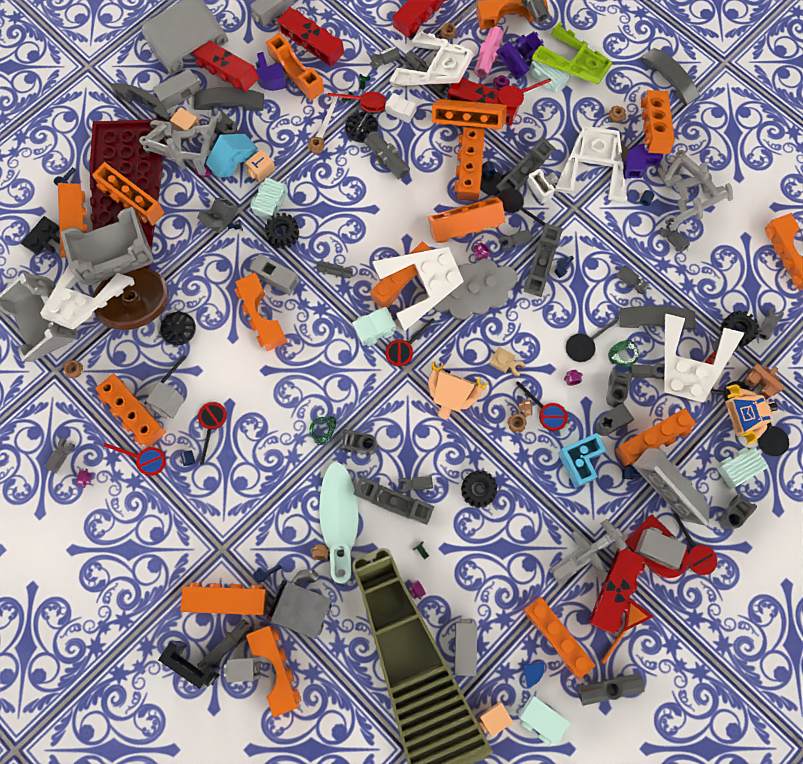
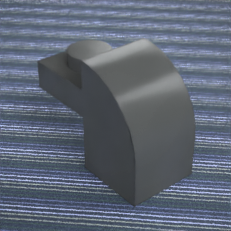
(220, 214)

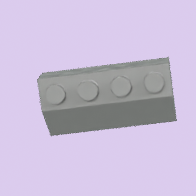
(673, 486)

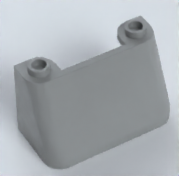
(181, 32)
(107, 250)
(25, 301)

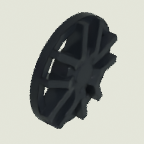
(366, 128)
(178, 328)

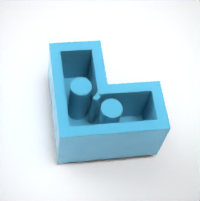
(228, 152)
(577, 459)

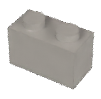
(165, 400)
(660, 548)
(242, 669)

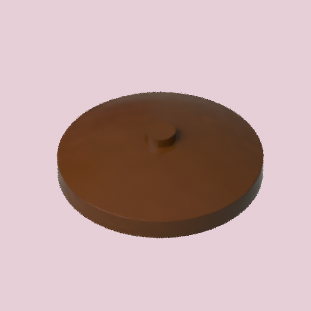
(137, 303)

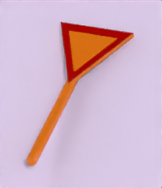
(634, 616)

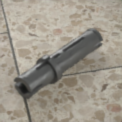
(420, 65)
(232, 639)

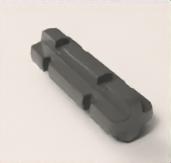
(334, 269)

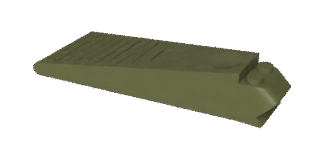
(424, 695)

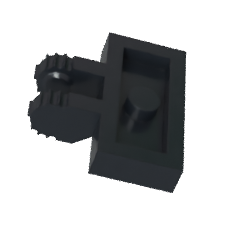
(41, 235)

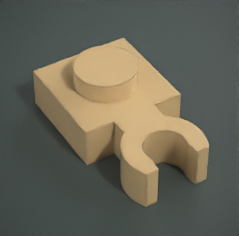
(503, 361)

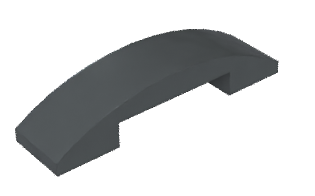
(673, 73)
(129, 92)
(228, 96)
(527, 165)
(543, 260)
(654, 316)
(393, 501)

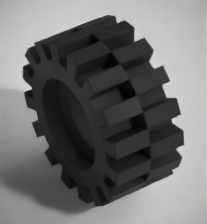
(279, 221)
(746, 321)
(485, 478)

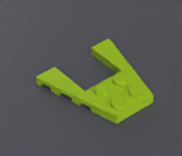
(585, 65)

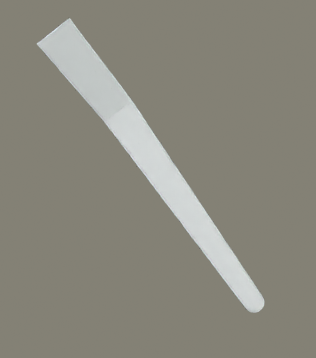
(326, 121)

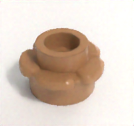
(448, 27)
(614, 117)
(316, 149)
(70, 365)
(526, 408)
(517, 418)
(320, 552)

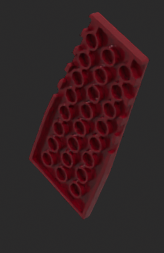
(120, 148)

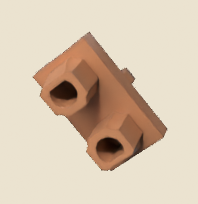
(766, 378)

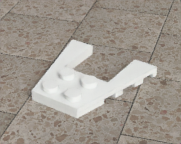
(446, 67)
(601, 148)
(437, 273)
(73, 308)
(690, 377)

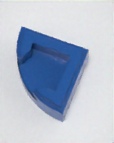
(533, 673)

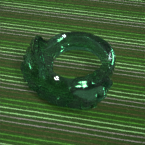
(628, 345)
(322, 439)

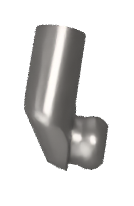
(305, 575)

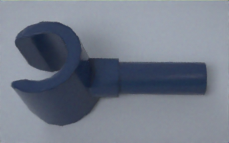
(59, 179)
(561, 268)
(628, 473)
(261, 576)

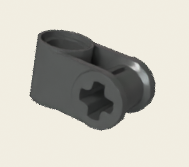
(225, 126)
(618, 384)
(615, 419)
(354, 442)
(739, 510)

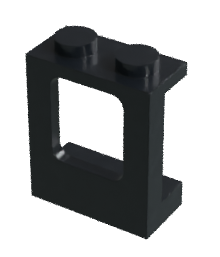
(172, 659)

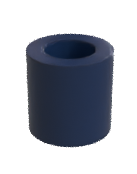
(488, 169)
(647, 198)
(187, 458)

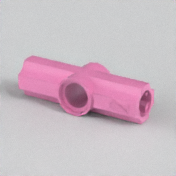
(488, 52)

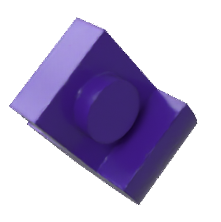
(271, 76)
(637, 161)

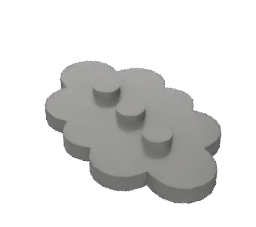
(482, 288)

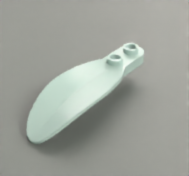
(339, 519)

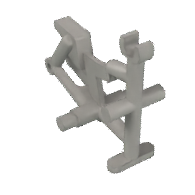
(173, 146)
(701, 176)
(587, 553)

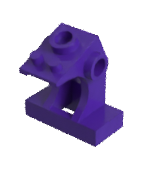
(526, 46)

